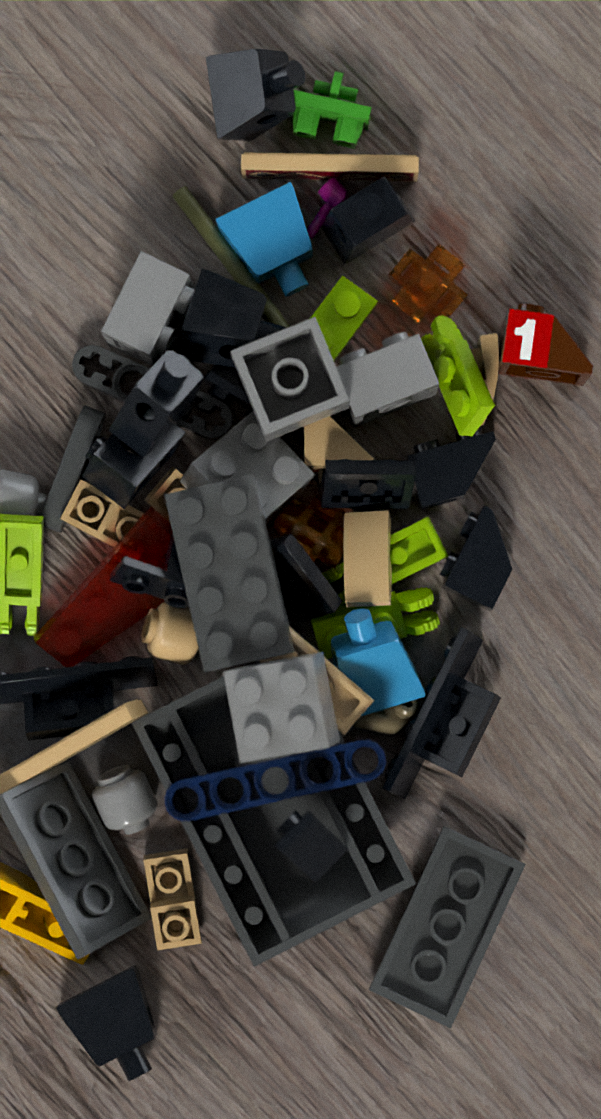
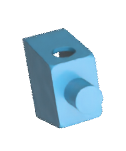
(270, 238)
(376, 661)

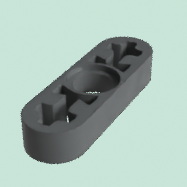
(72, 467)

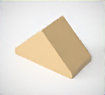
(329, 441)

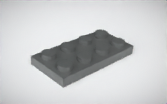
(229, 573)
(72, 859)
(447, 927)

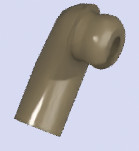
(390, 719)

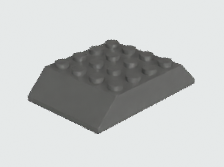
(258, 885)

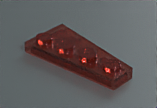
(104, 608)

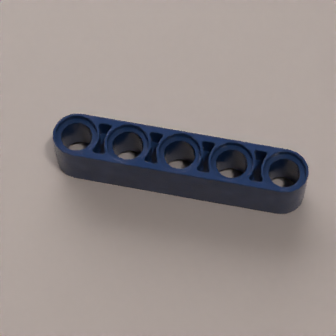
(254, 791)

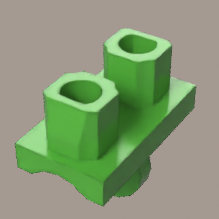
(350, 117)

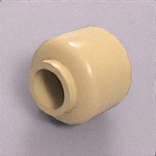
(170, 634)

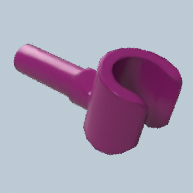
(333, 194)

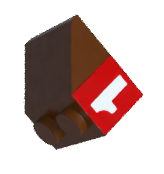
(540, 348)

